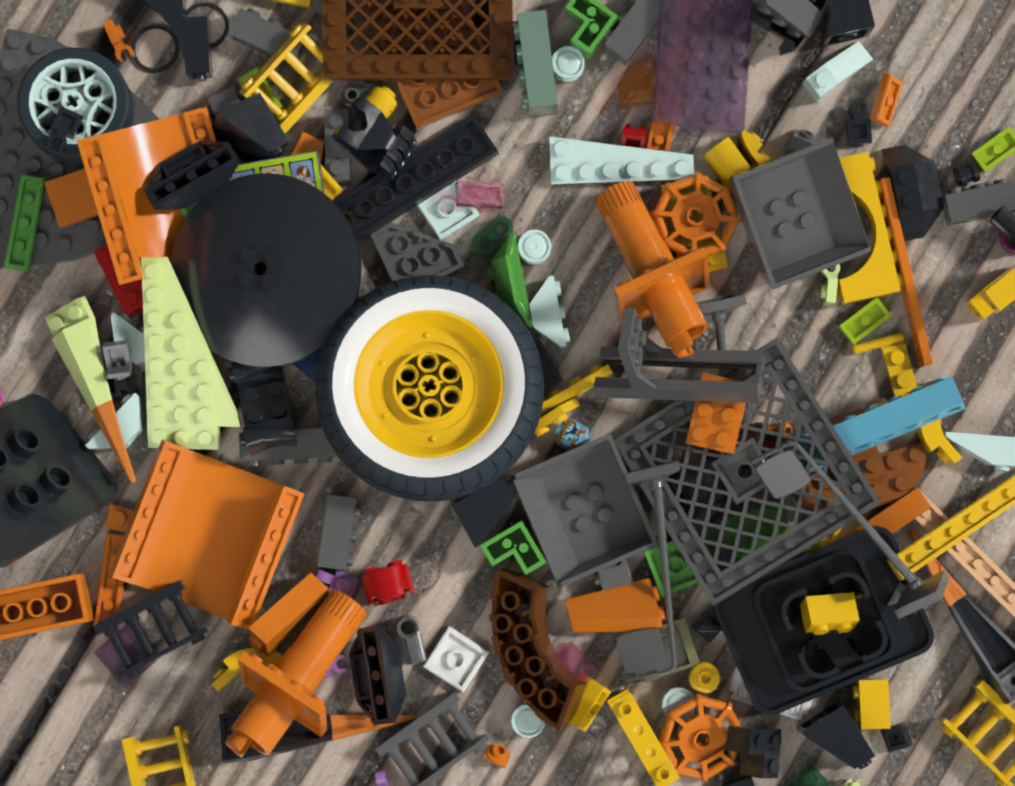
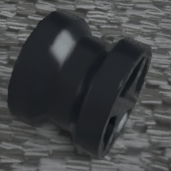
(966, 173)

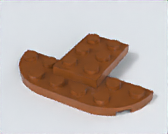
(888, 473)

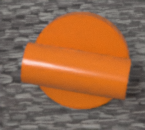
(497, 754)

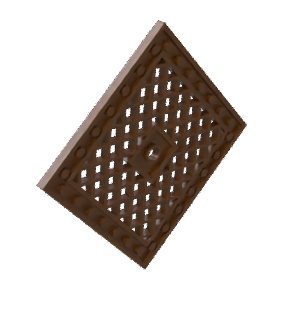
(384, 67)

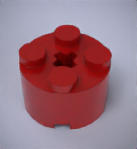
(387, 583)

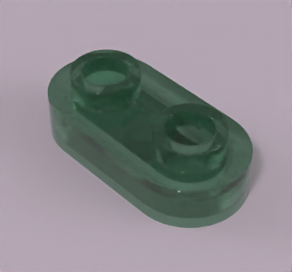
(491, 236)

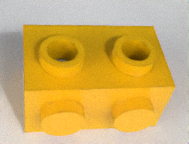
(829, 613)
(871, 703)

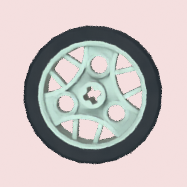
(40, 83)

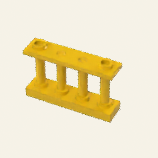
(299, 100)
(1000, 711)
(643, 738)
(138, 772)

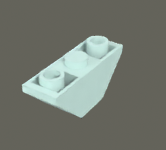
(548, 314)
(124, 330)
(129, 420)

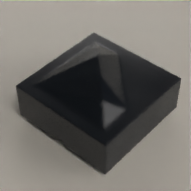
(707, 626)
(896, 737)

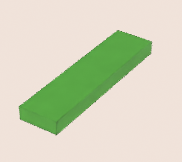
(25, 223)

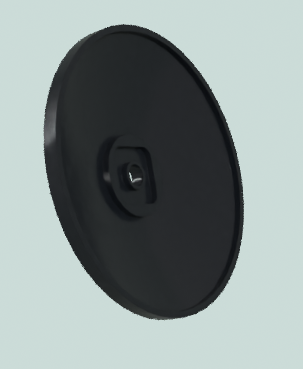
(308, 276)

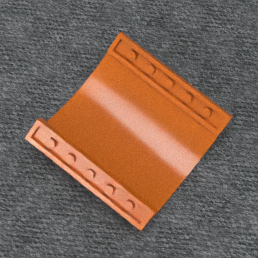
(119, 170)
(209, 529)

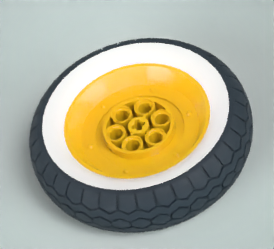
(466, 441)

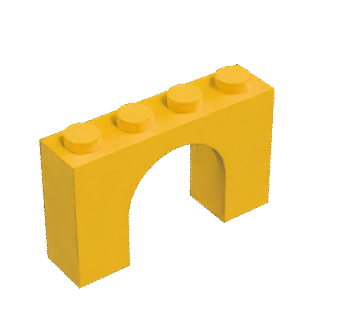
(994, 295)

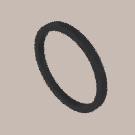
(223, 14)
(176, 48)

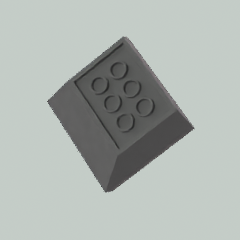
(799, 214)
(584, 510)

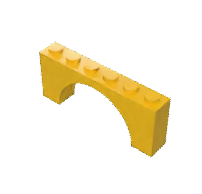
(878, 273)

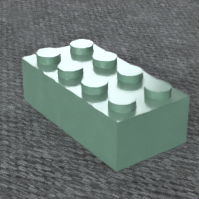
(536, 62)

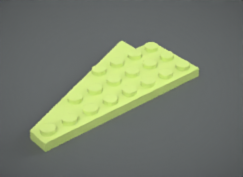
(182, 380)

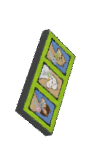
(301, 166)

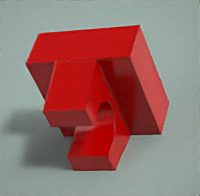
(633, 137)

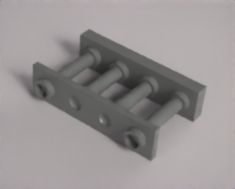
(430, 720)

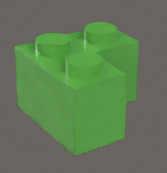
(594, 22)
(517, 542)

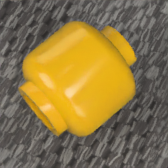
(383, 99)
(704, 677)

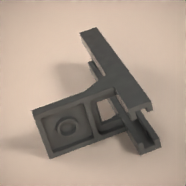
(638, 350)

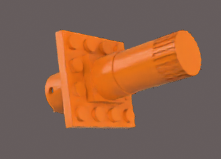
(660, 283)
(288, 688)

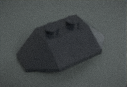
(191, 175)
(914, 189)
(377, 675)

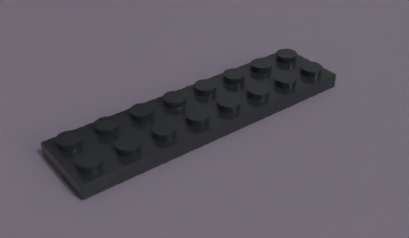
(423, 175)

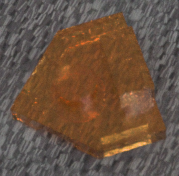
(637, 86)

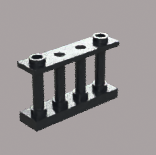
(131, 617)

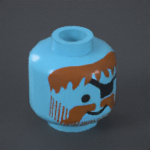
(571, 435)

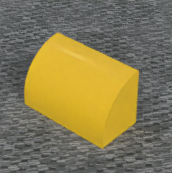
(726, 161)
(590, 704)

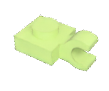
(829, 290)

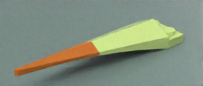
(80, 349)

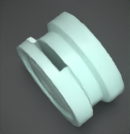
(568, 64)
(534, 247)
(674, 697)
(525, 722)

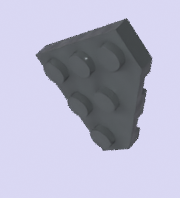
(414, 253)

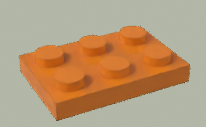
(716, 423)

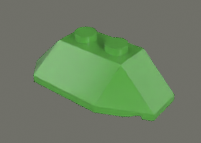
(509, 280)

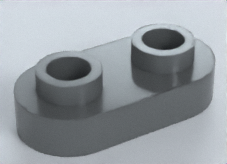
(361, 88)

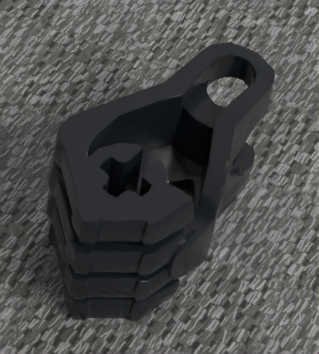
(376, 143)

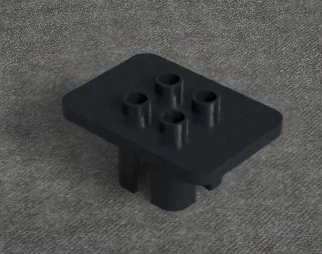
(44, 477)
(791, 667)

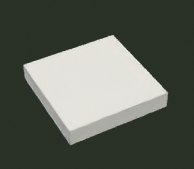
(456, 659)

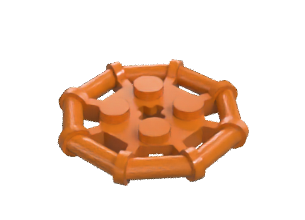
(702, 204)
(689, 731)

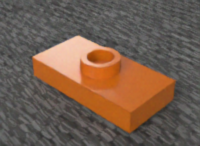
(886, 100)

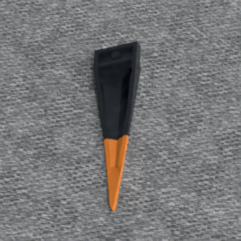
(986, 641)
(300, 737)

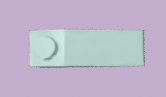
(836, 71)
(989, 449)

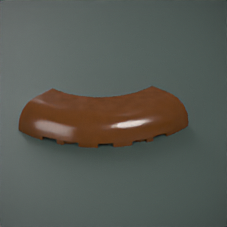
(527, 652)

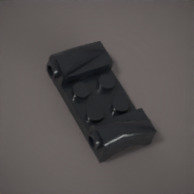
(264, 407)

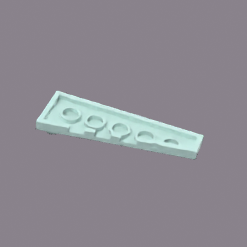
(601, 162)

